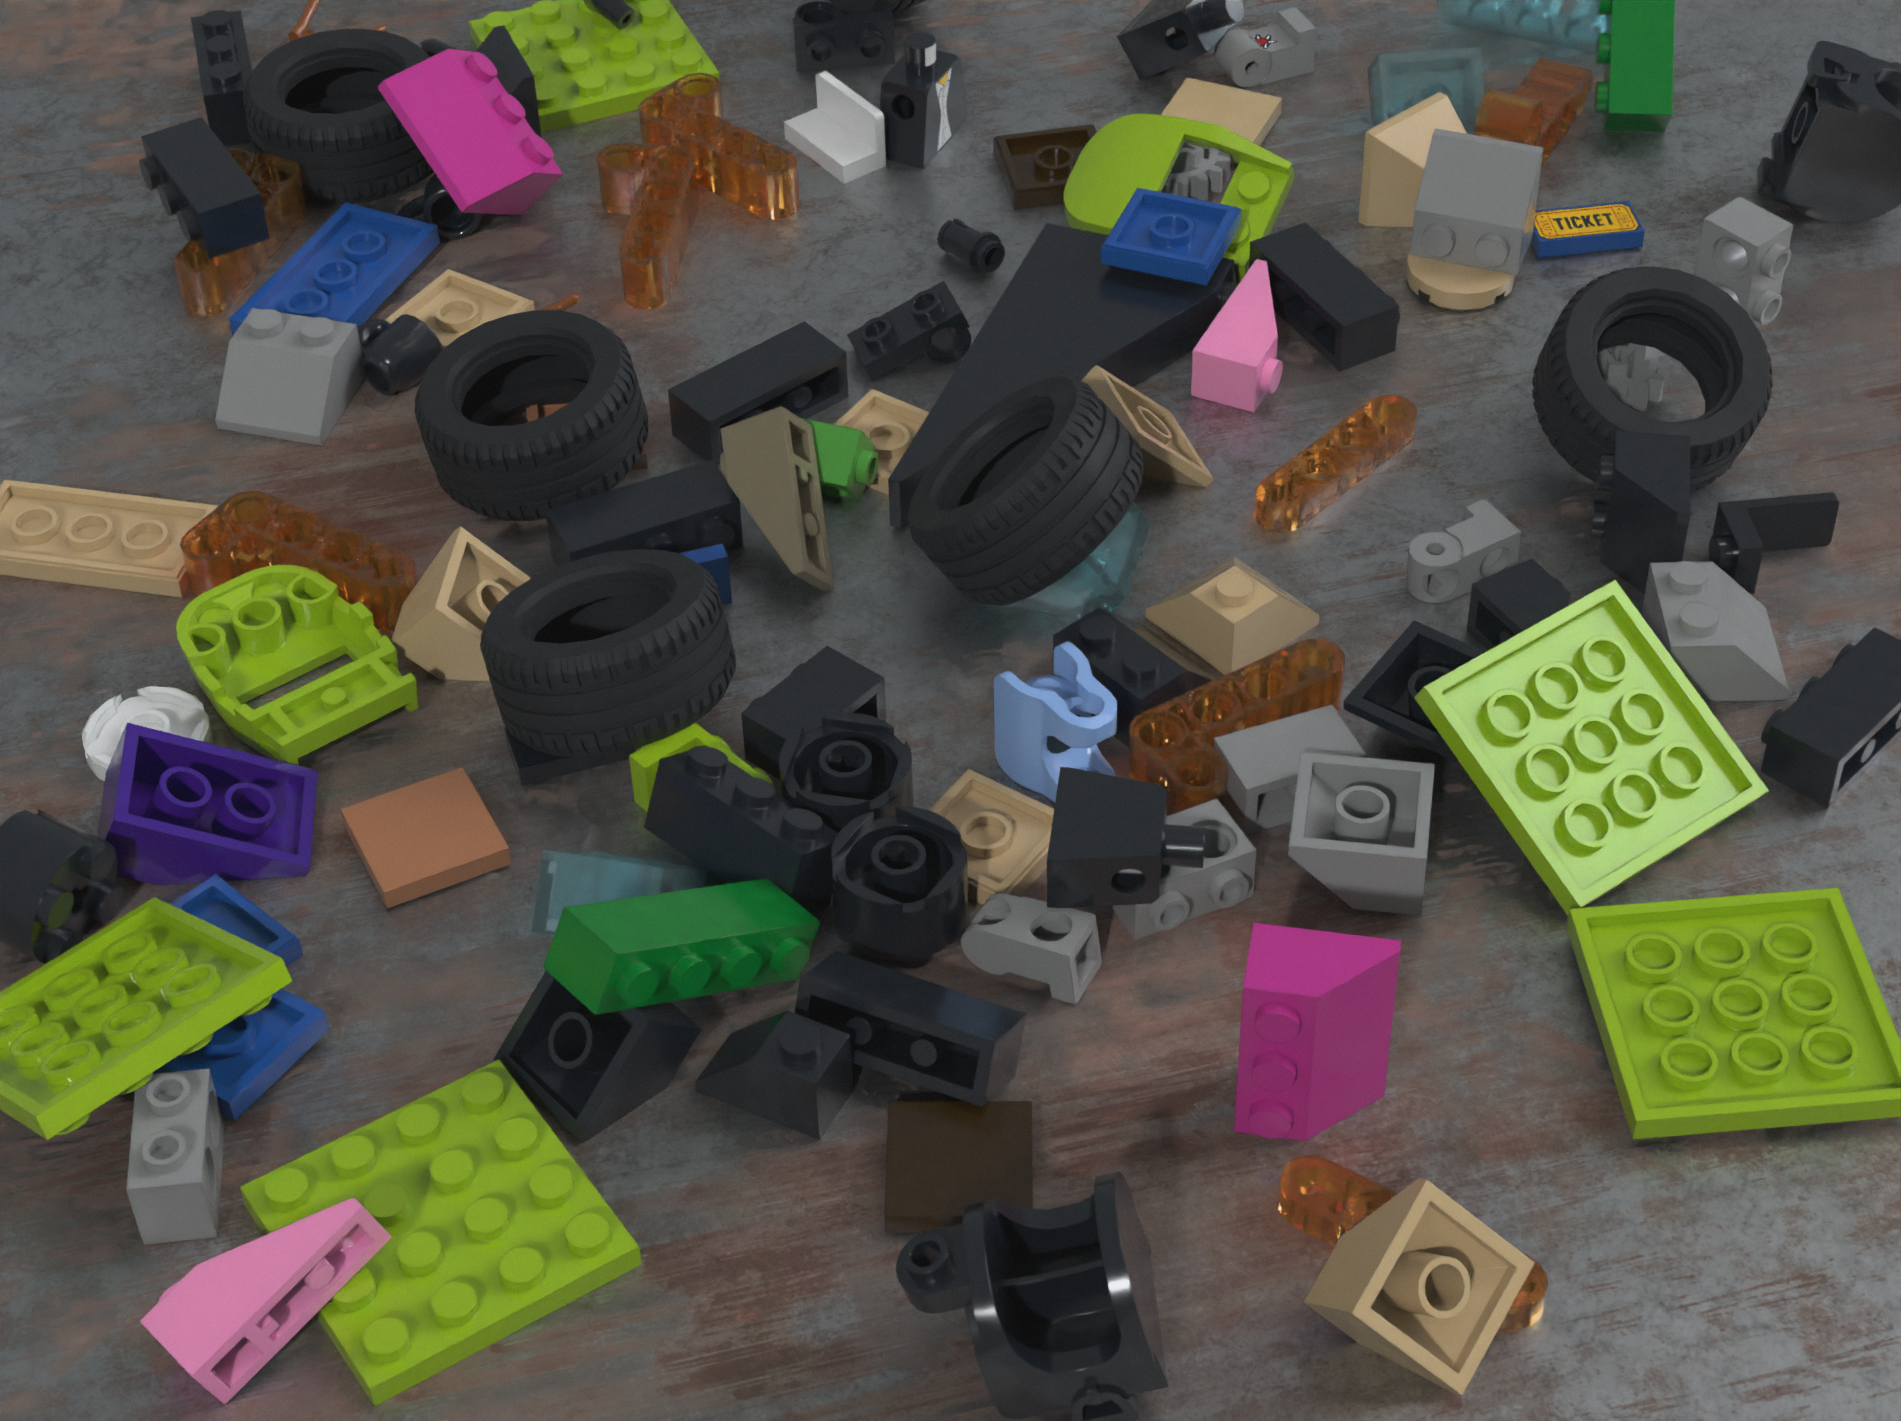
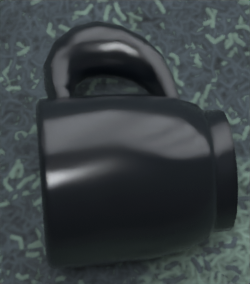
(441, 210)
(397, 352)

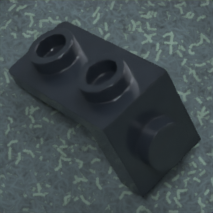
(1768, 524)

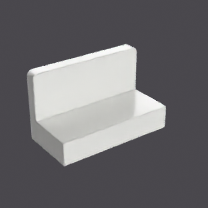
(841, 133)

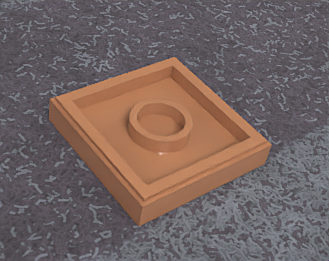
(425, 837)

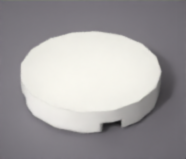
(154, 708)

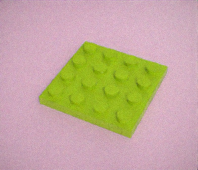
(591, 67)
(1591, 746)
(122, 1009)
(1738, 1012)
(482, 1224)

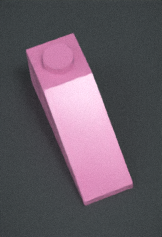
(1239, 349)
(256, 1297)

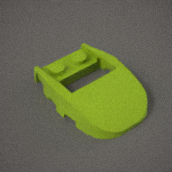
(1141, 153)
(275, 629)

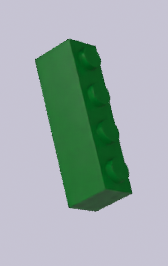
(1637, 65)
(680, 945)

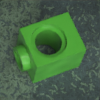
(844, 460)

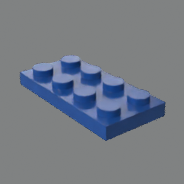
(345, 267)

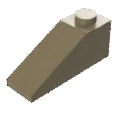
(776, 478)

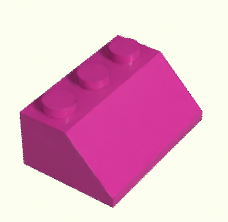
(472, 133)
(1312, 1029)

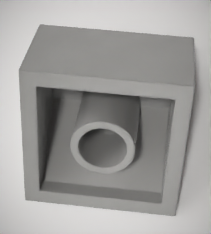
(1477, 201)
(289, 376)
(1714, 632)
(1364, 828)

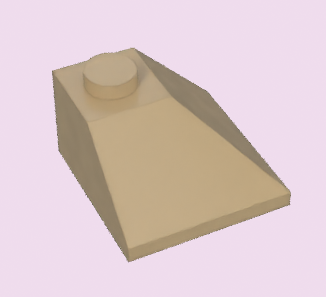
(1397, 159)
(1163, 443)
(450, 607)
(1232, 616)
(1422, 1285)

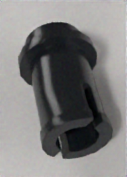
(980, 250)

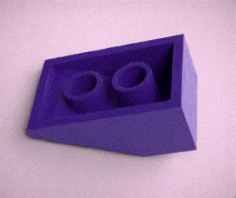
(204, 810)

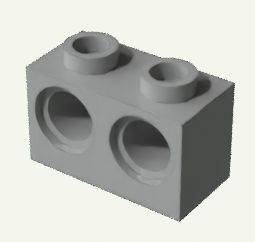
(1746, 256)
(1193, 892)
(176, 1157)

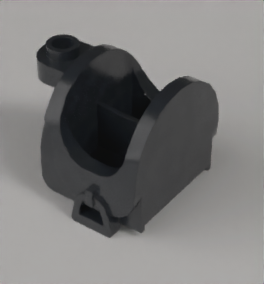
(1840, 139)
(1050, 1301)

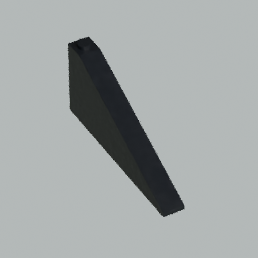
(1061, 321)

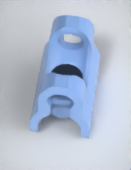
(1051, 722)

